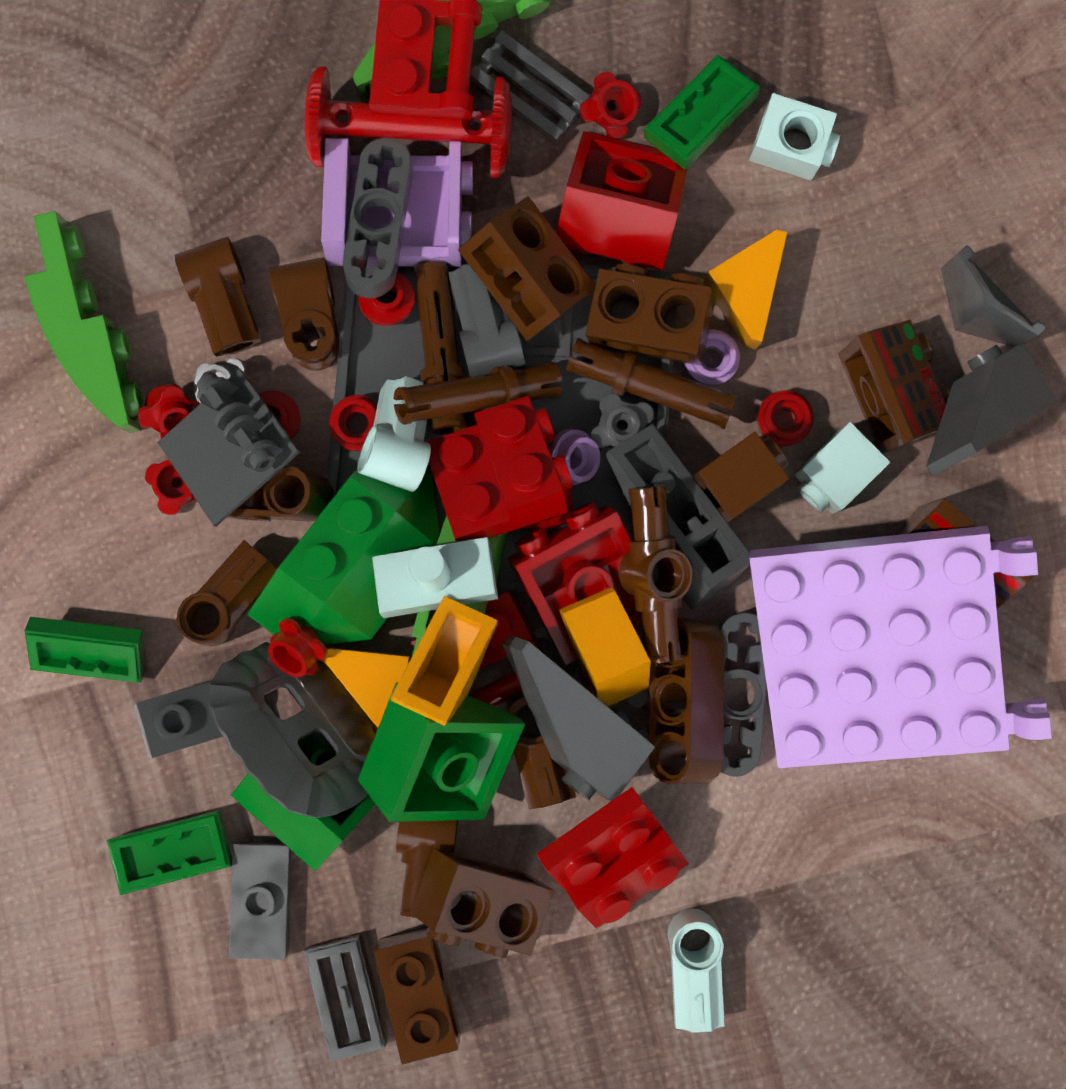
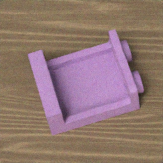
(434, 215)

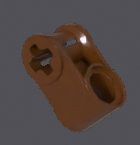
(306, 304)
(276, 497)

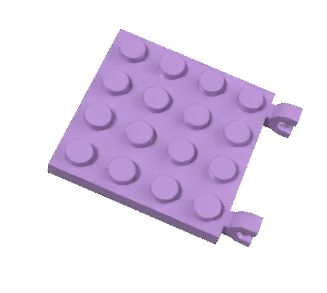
(889, 647)

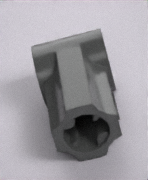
(487, 332)

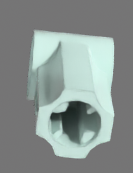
(395, 450)
(696, 974)

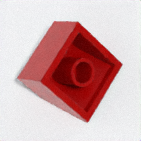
(621, 201)

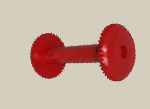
(322, 117)

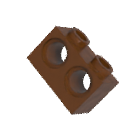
(526, 267)
(646, 329)
(743, 475)
(485, 895)
(417, 995)

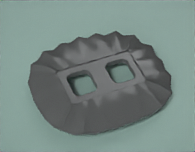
(270, 744)

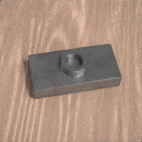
(260, 901)

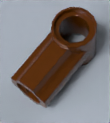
(215, 283)
(232, 591)
(537, 770)

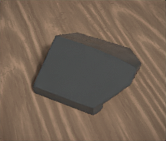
(980, 305)

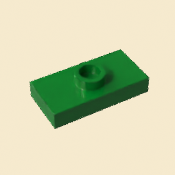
(701, 112)
(85, 649)
(170, 852)

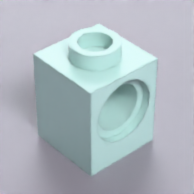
(785, 114)
(840, 470)

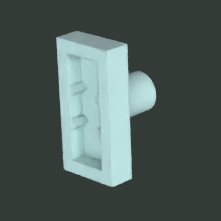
(422, 577)

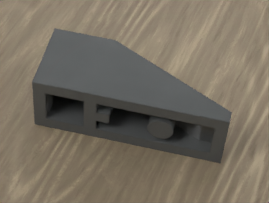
(988, 404)
(698, 527)
(576, 726)

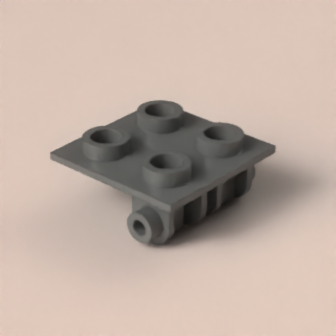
(227, 445)

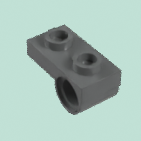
(176, 720)

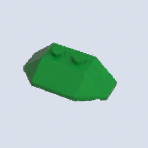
(330, 571)

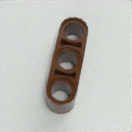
(692, 727)

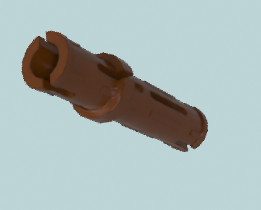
(433, 289)
(650, 383)
(476, 392)

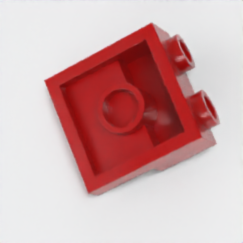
(500, 472)
(572, 567)
(613, 859)

